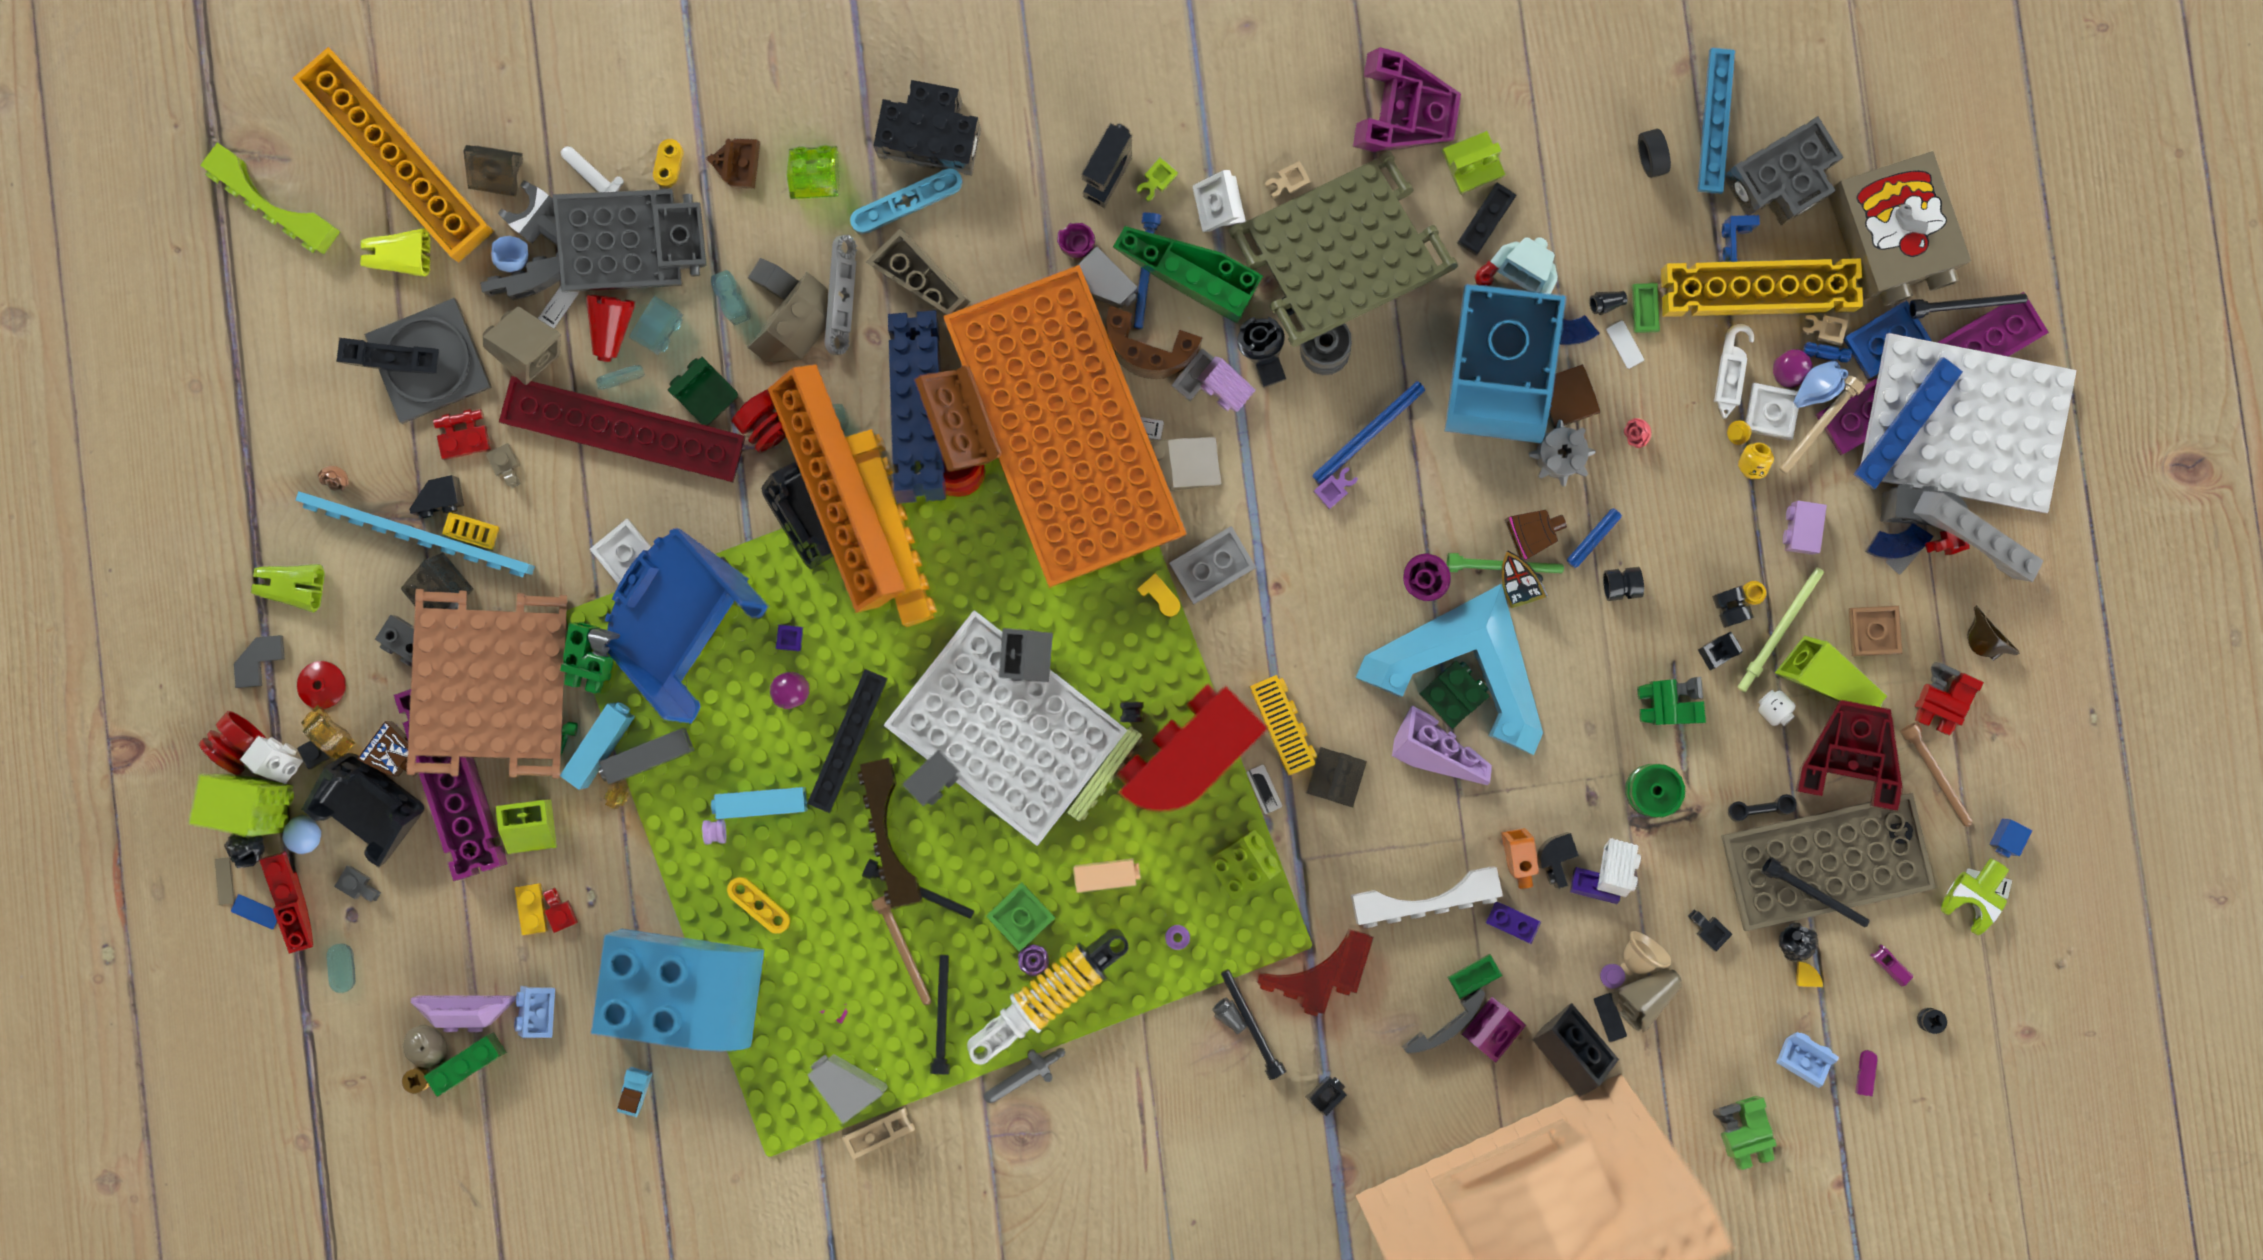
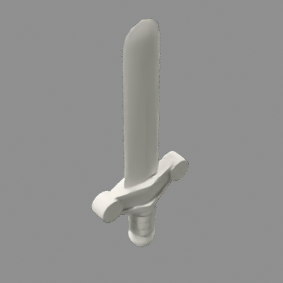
(590, 173)

